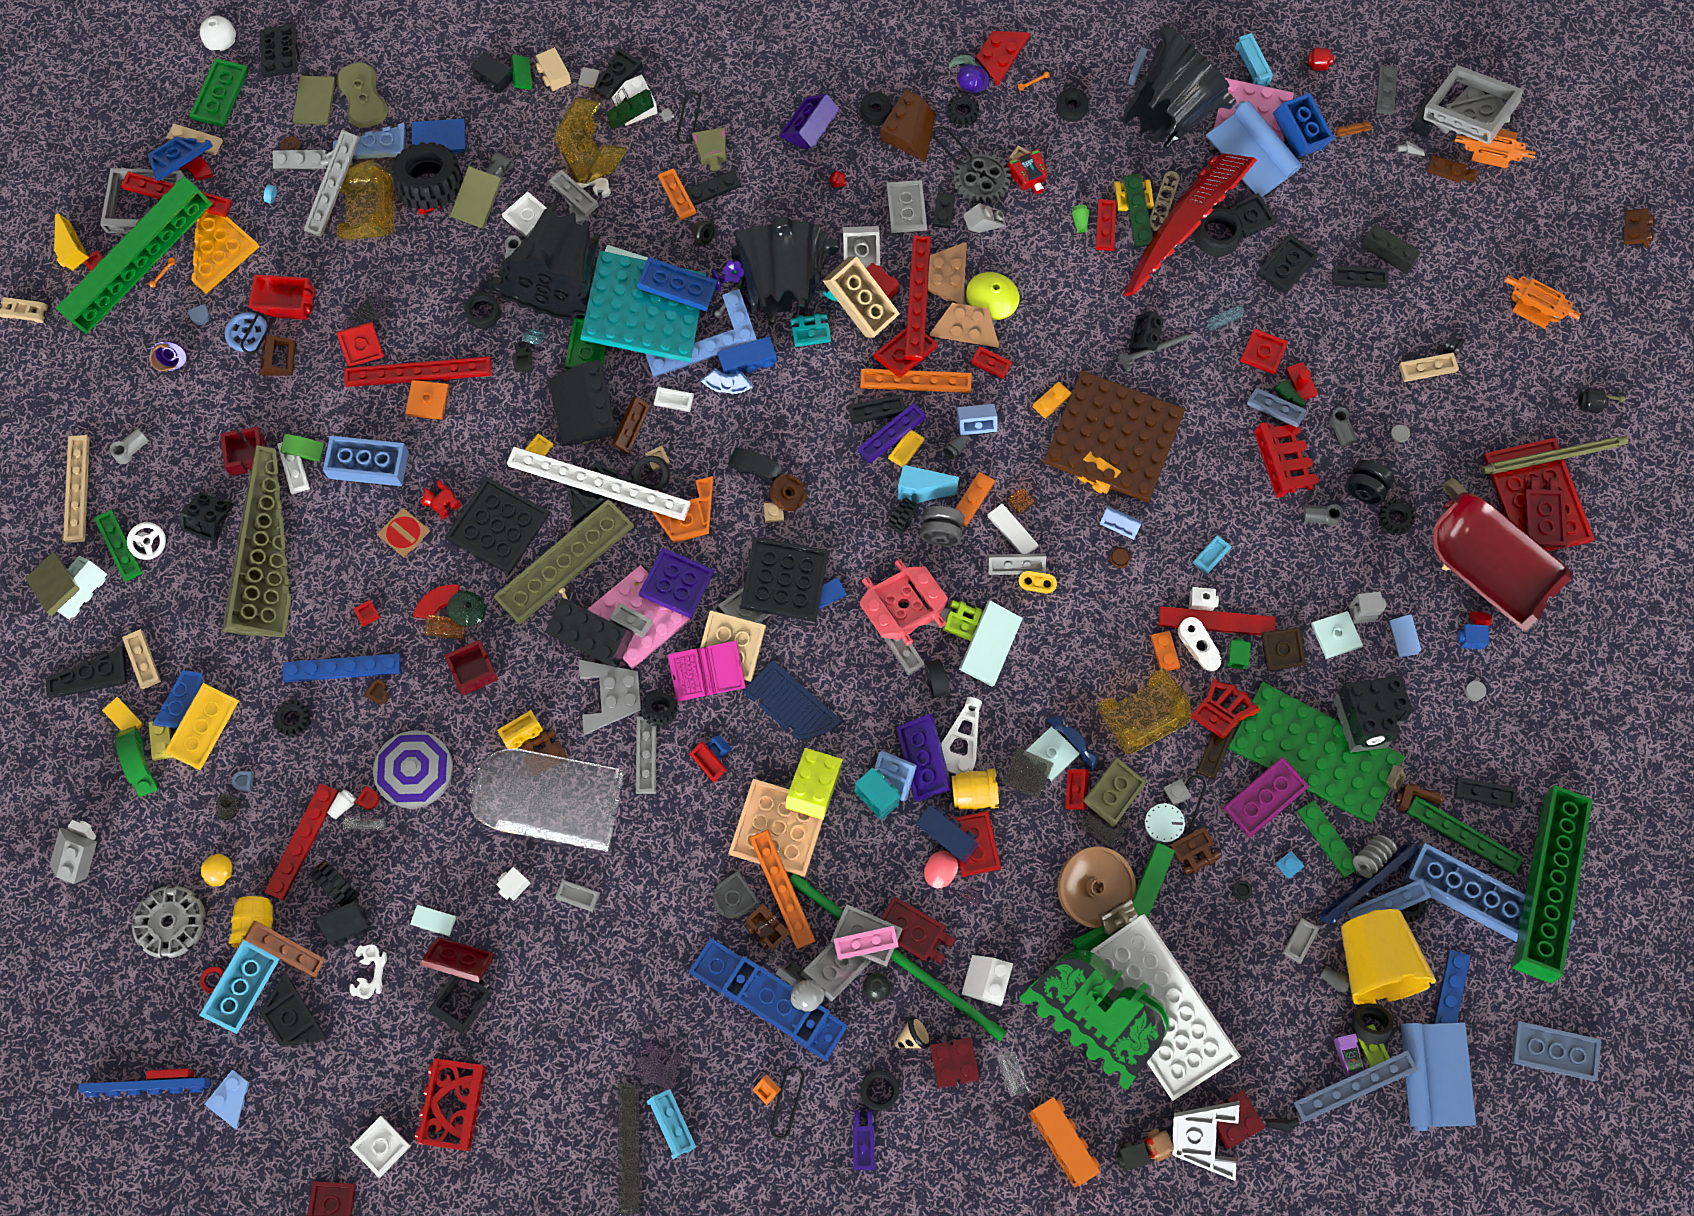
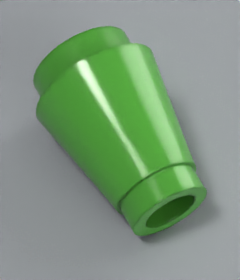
(1081, 215)

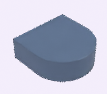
(199, 315)
(243, 780)

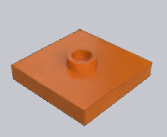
(427, 399)

